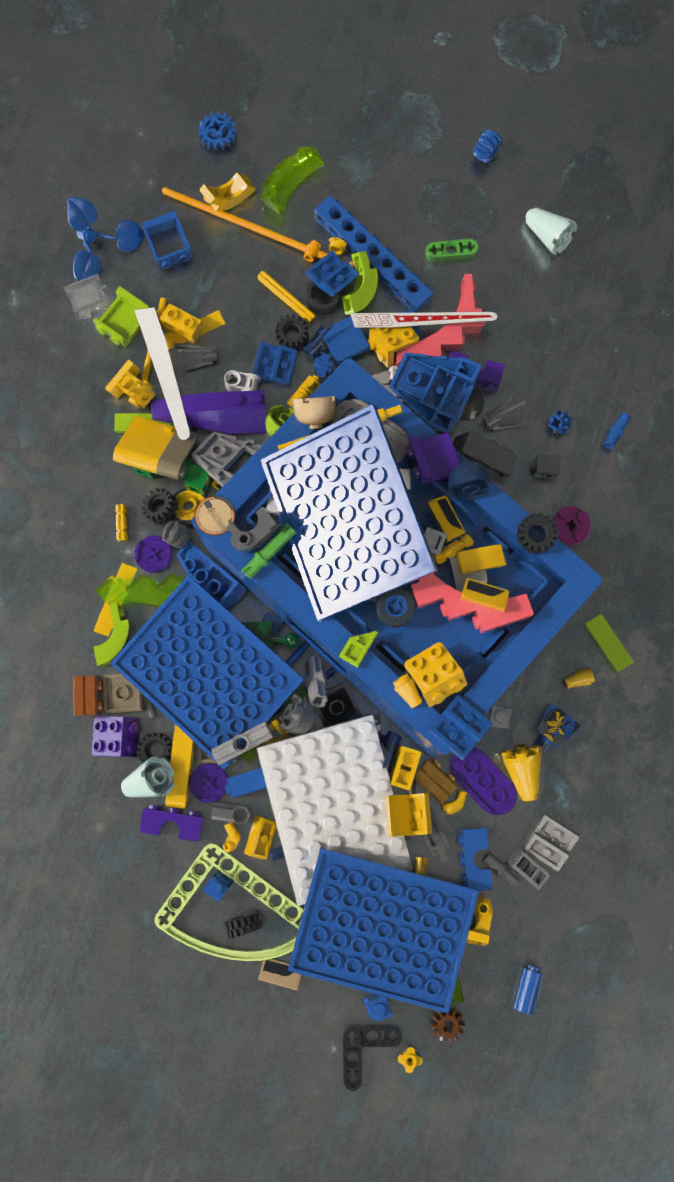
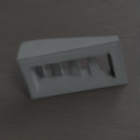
(518, 860)

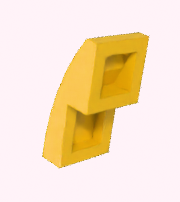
(480, 559)

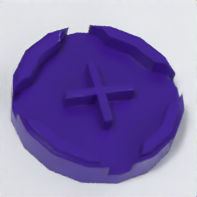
(153, 554)
(208, 783)

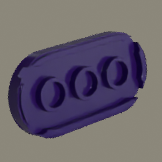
(484, 782)

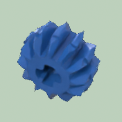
(487, 146)

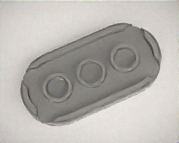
(395, 434)

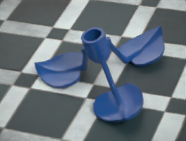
(80, 216)

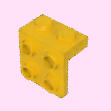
(389, 340)
(436, 674)
(408, 815)

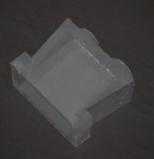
(87, 297)

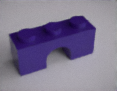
(489, 377)
(155, 818)

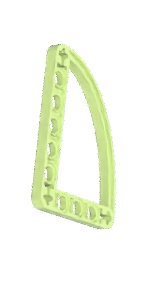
(185, 896)

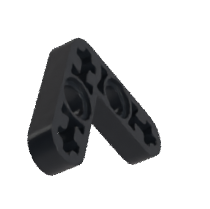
(362, 1041)

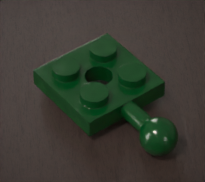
(264, 632)

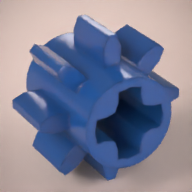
(323, 365)
(558, 426)

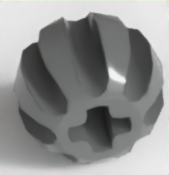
(175, 534)

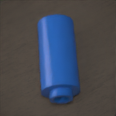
(528, 989)

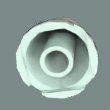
(551, 228)
(150, 779)

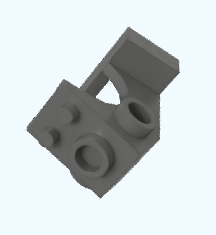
(265, 528)

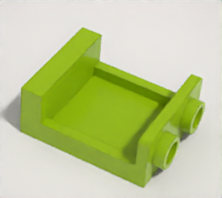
(120, 318)

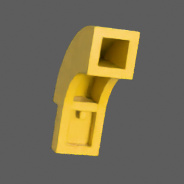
(229, 194)

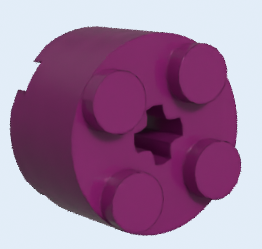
(578, 521)

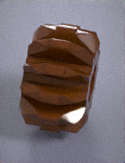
(439, 1025)

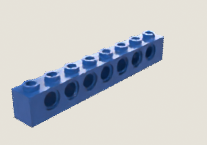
(332, 207)

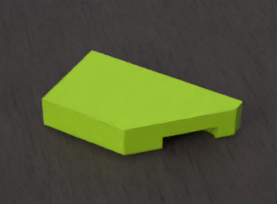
(357, 647)

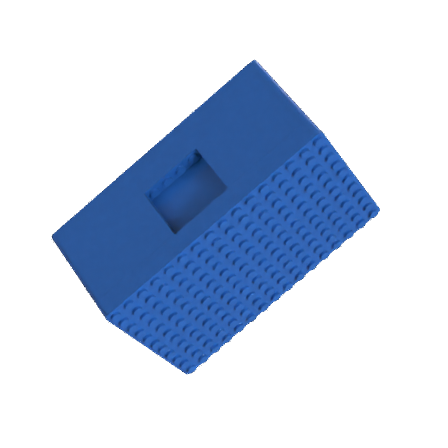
(490, 661)

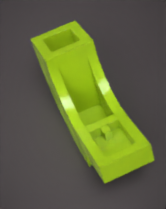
(365, 284)
(119, 638)

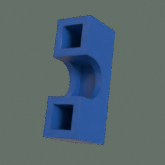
(472, 841)

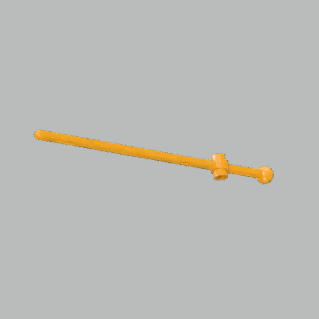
(311, 250)

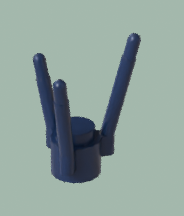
(313, 347)
(391, 742)

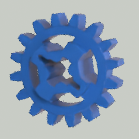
(217, 130)

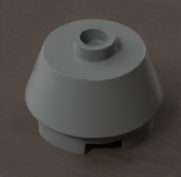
(297, 716)

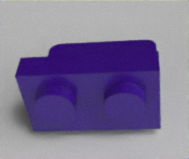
(432, 457)
(115, 736)

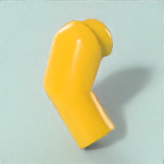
(457, 805)

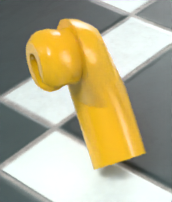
(232, 839)

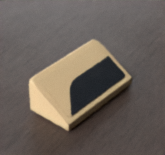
(277, 973)

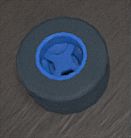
(397, 599)

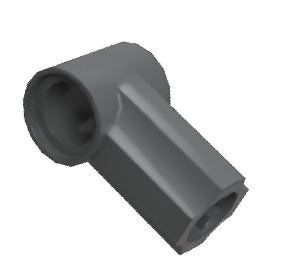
(229, 812)

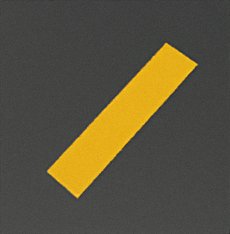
(209, 323)
(104, 622)

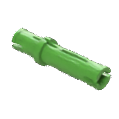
(270, 549)

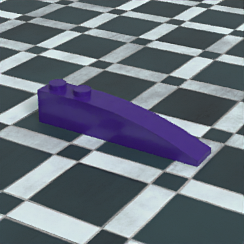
(219, 411)

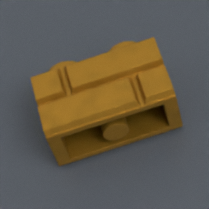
(435, 781)

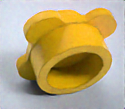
(337, 245)
(409, 1053)

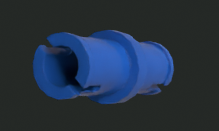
(617, 431)

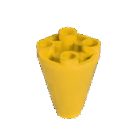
(524, 769)

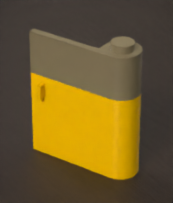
(154, 448)

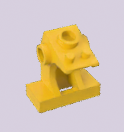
(139, 392)
(480, 933)

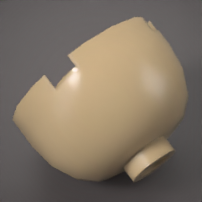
(314, 410)

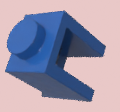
(218, 885)
(377, 1007)

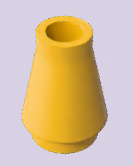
(580, 678)
(407, 690)

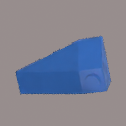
(210, 575)

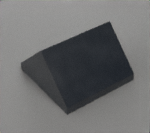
(339, 707)

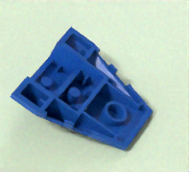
(436, 387)

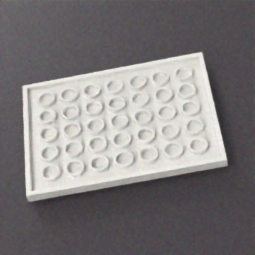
(331, 795)

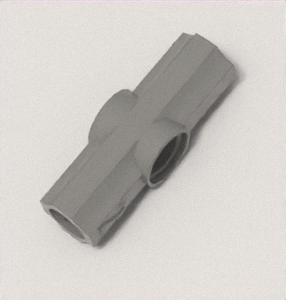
(316, 681)
(231, 748)

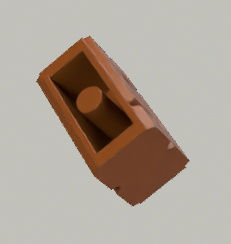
(87, 695)

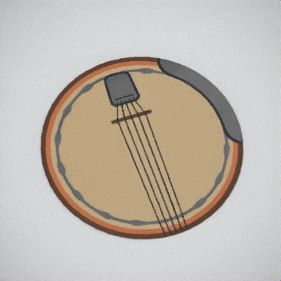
(213, 515)

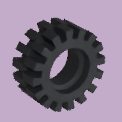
(295, 322)
(167, 510)
(537, 546)
(151, 738)
(243, 924)

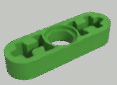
(454, 243)

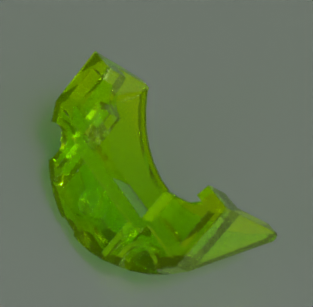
(288, 176)

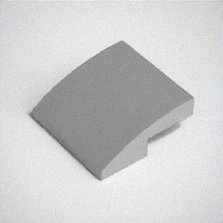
(551, 842)

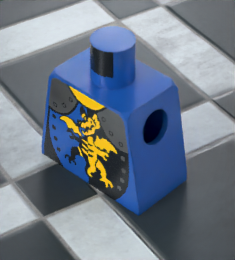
(554, 727)

